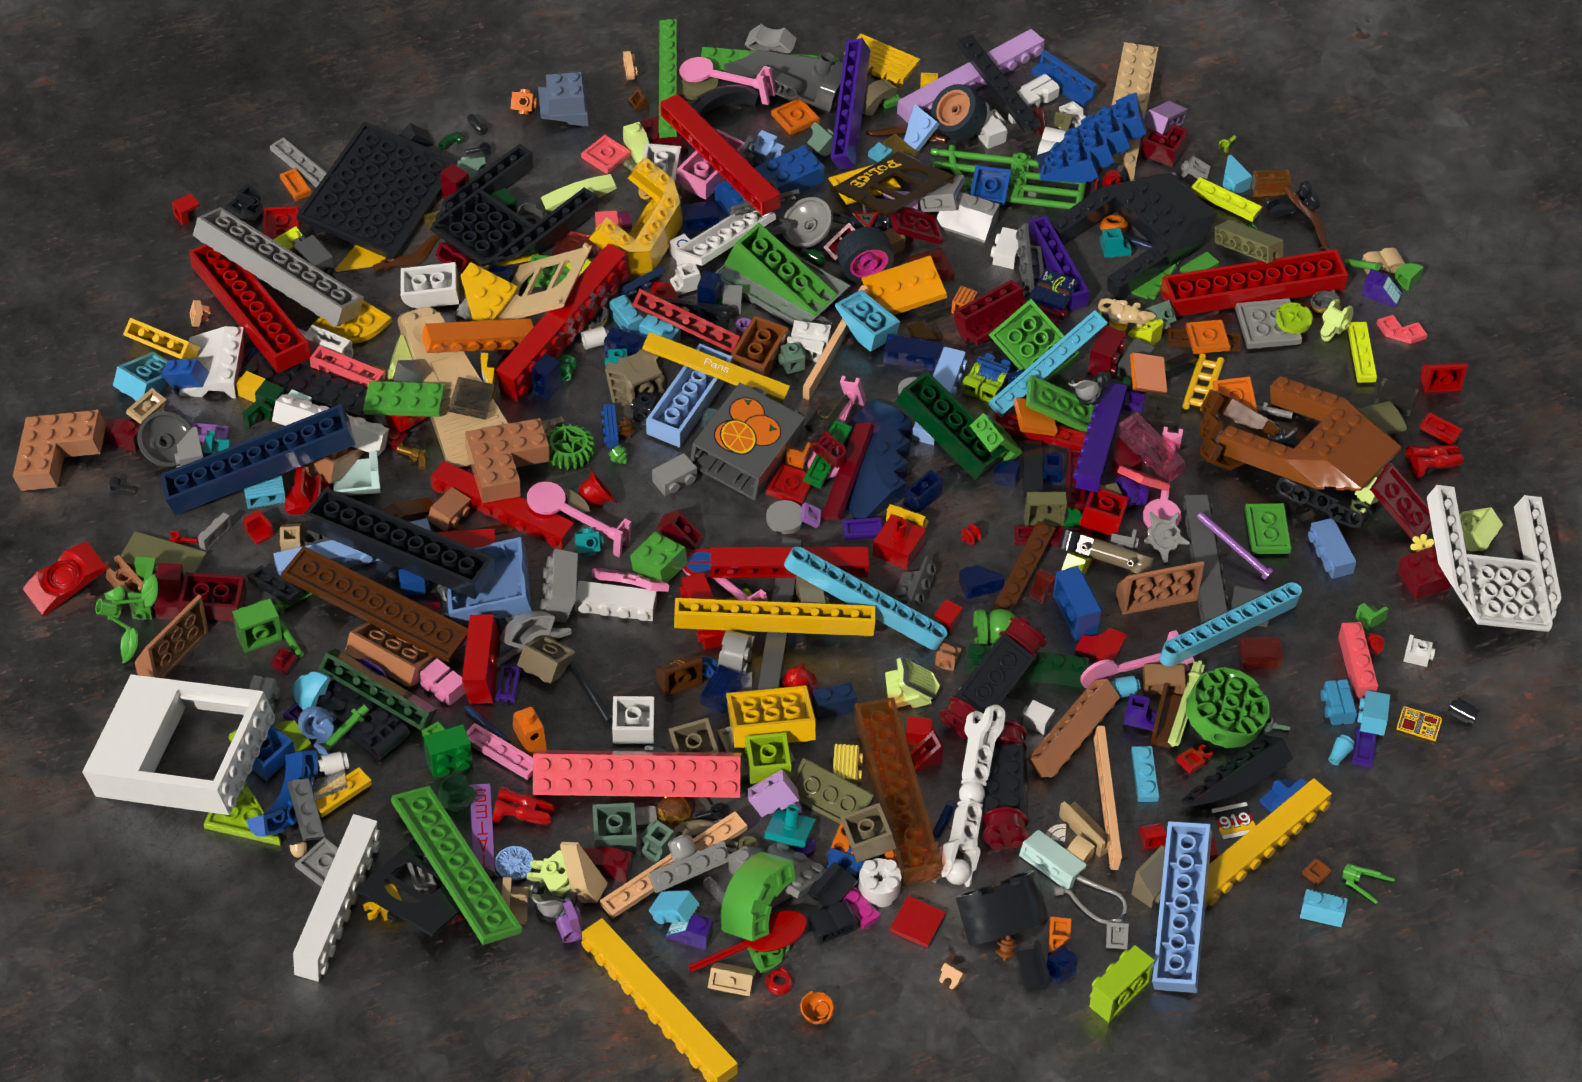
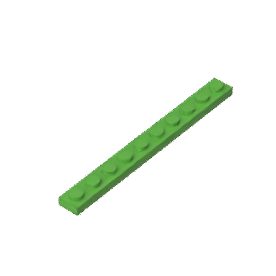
(667, 70)

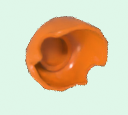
(817, 1007)

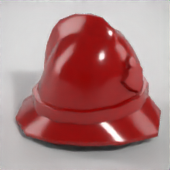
(595, 491)
(799, 677)

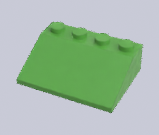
(1029, 336)

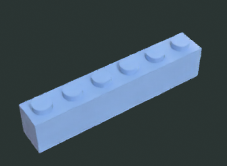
(949, 375)

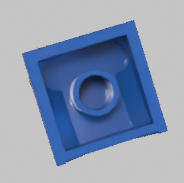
(991, 184)

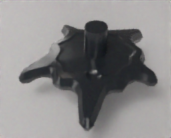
(1289, 440)

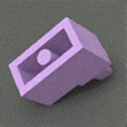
(774, 793)

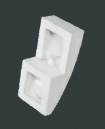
(1075, 110)

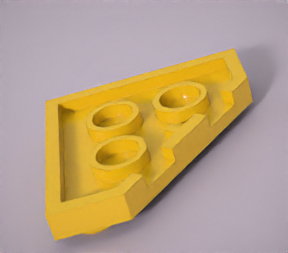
(486, 293)

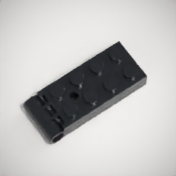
(379, 730)

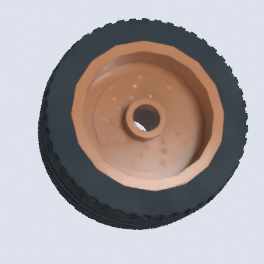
(959, 112)

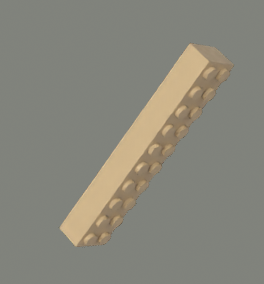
(1134, 75)

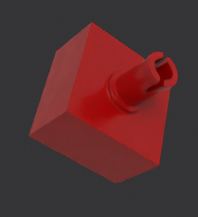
(899, 542)

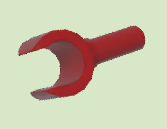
(176, 538)

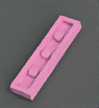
(500, 751)

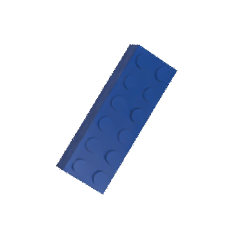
(791, 172)

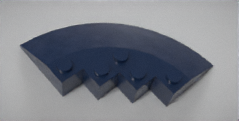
(883, 465)

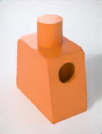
(525, 725)

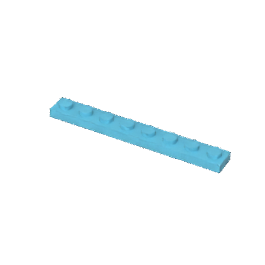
(1049, 362)

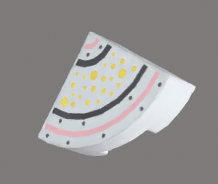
(1057, 833)

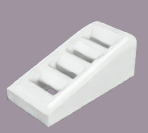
(812, 348)

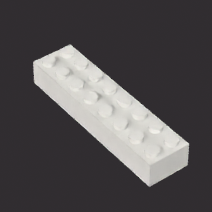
(336, 898)

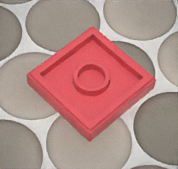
(606, 154)
(1143, 478)

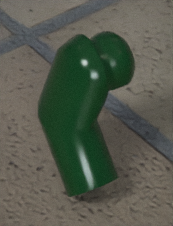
(448, 139)

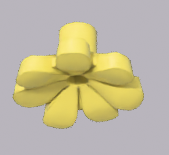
(1421, 542)

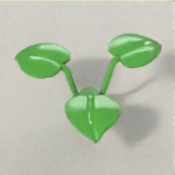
(112, 608)

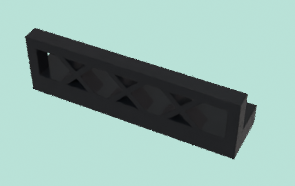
(710, 308)

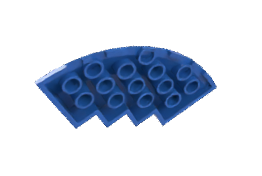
(1081, 151)

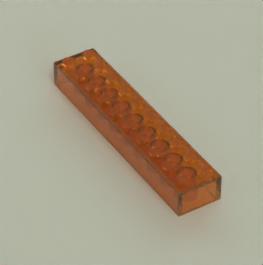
(897, 790)

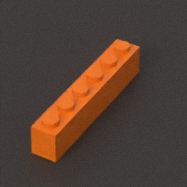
(475, 335)

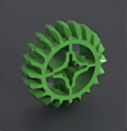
(570, 446)

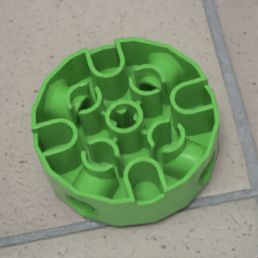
(1227, 707)

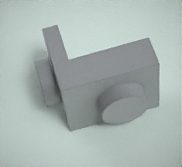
(1125, 541)

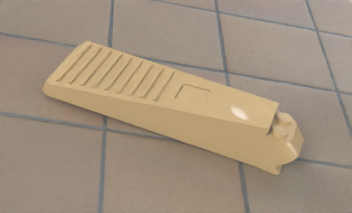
(446, 369)

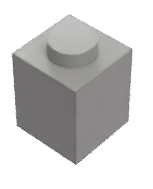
(733, 297)

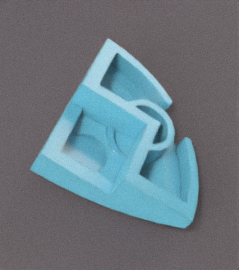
(309, 688)

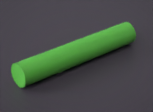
(1362, 264)
(290, 640)

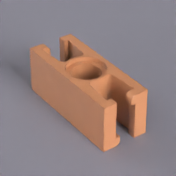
(123, 576)

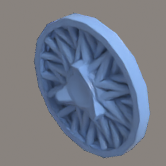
(513, 862)

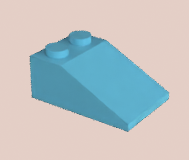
(867, 319)
(141, 375)

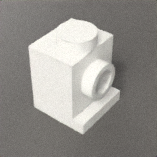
(1418, 651)

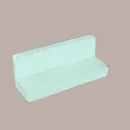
(1051, 859)

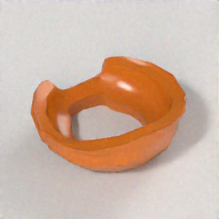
(1123, 224)

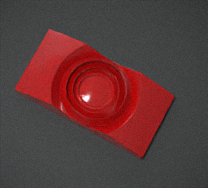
(64, 578)

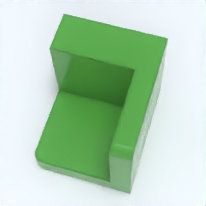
(1371, 615)

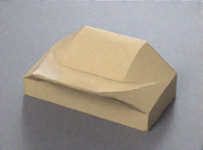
(148, 404)

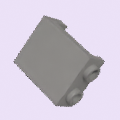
(944, 196)

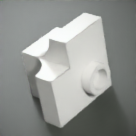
(686, 278)

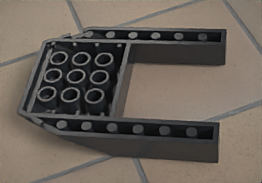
(1155, 207)
(491, 230)

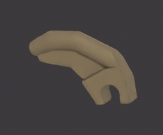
(692, 827)

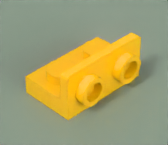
(909, 516)

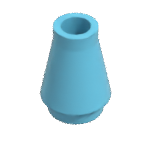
(1342, 747)

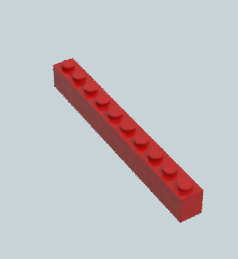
(720, 154)

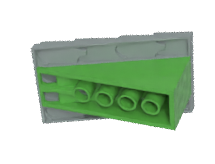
(768, 267)

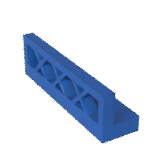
(1067, 85)

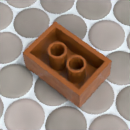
(760, 346)

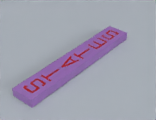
(483, 826)

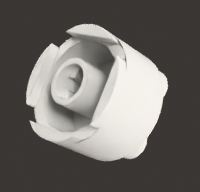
(880, 882)

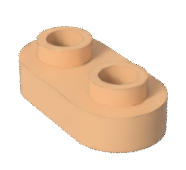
(630, 70)

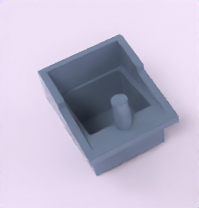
(564, 99)

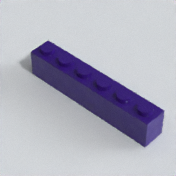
(1057, 259)

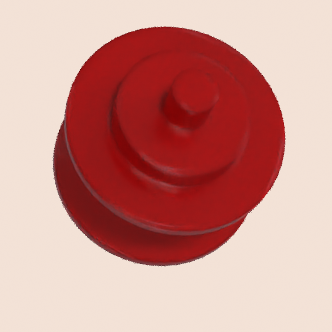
(971, 534)
(1375, 643)

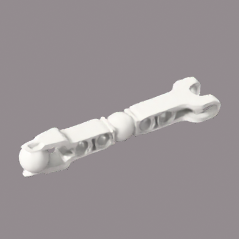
(969, 813)

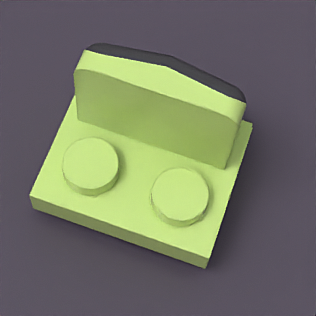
(911, 684)

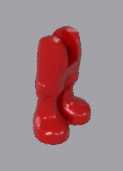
(1432, 456)
(529, 808)

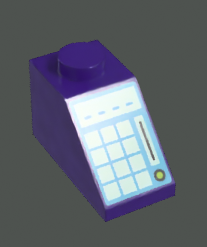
(1381, 289)
(693, 933)

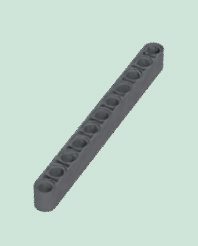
(776, 641)

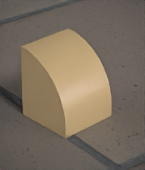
(1081, 849)

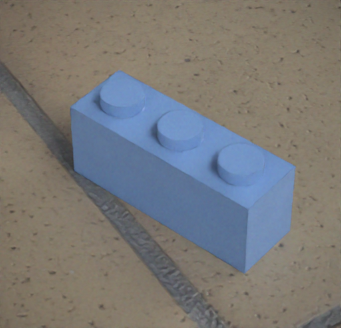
(1332, 548)

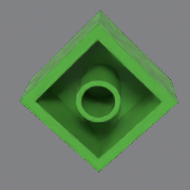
(658, 558)
(257, 625)

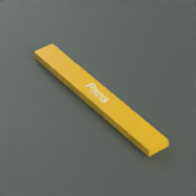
(714, 366)

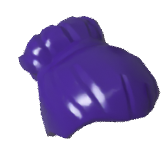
(1136, 492)

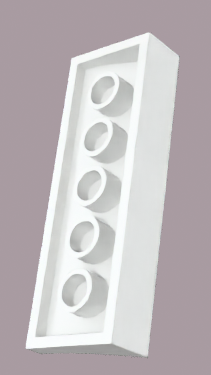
(720, 237)

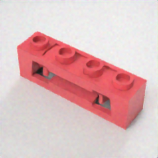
(344, 367)

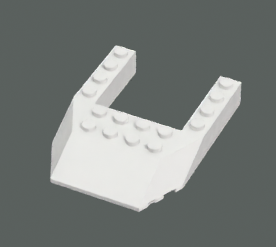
(1496, 588)

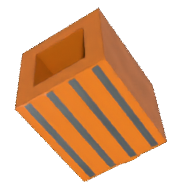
(963, 297)

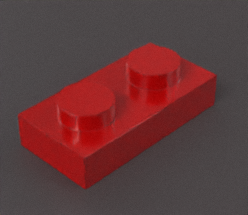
(1441, 428)

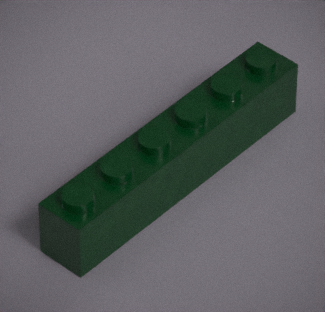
(1046, 667)
(377, 689)

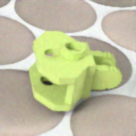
(1335, 320)
(552, 873)

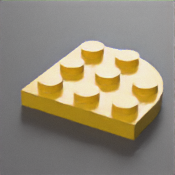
(361, 328)

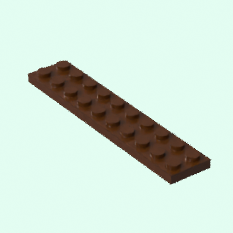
(375, 604)

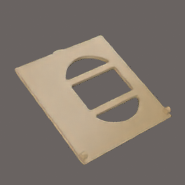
(554, 296)

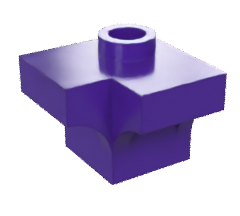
(1140, 713)

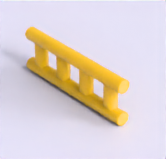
(1197, 374)

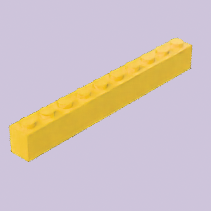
(774, 617)
(1266, 838)
(659, 1003)

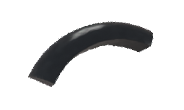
(724, 94)

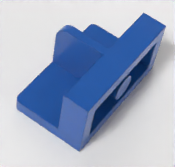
(1280, 793)

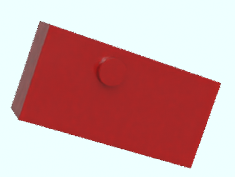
(481, 659)

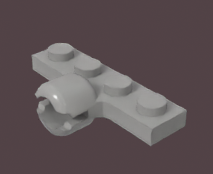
(687, 862)

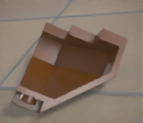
(1226, 411)

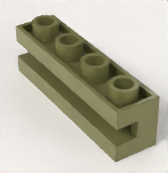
(1248, 241)

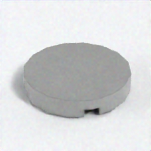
(784, 517)

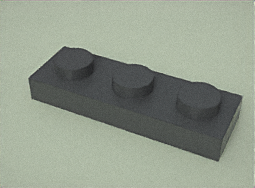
(306, 810)

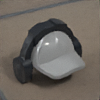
(1088, 391)
(549, 906)

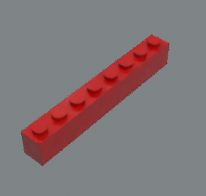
(513, 511)
(769, 561)

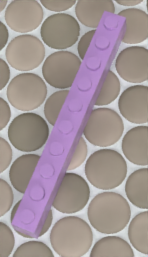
(1006, 58)

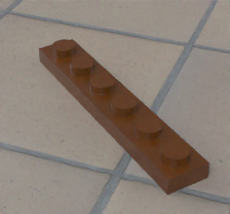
(1024, 567)

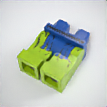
(986, 377)

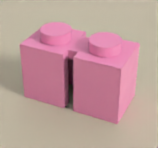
(445, 687)

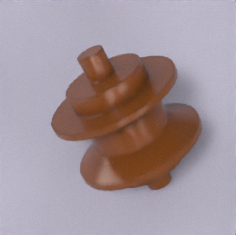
(1006, 948)

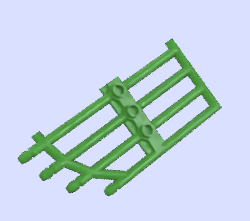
(1019, 168)

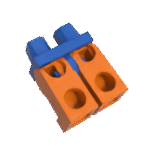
(842, 853)

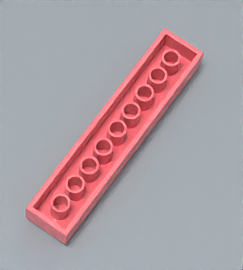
(637, 773)

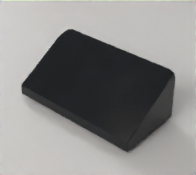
(1179, 364)

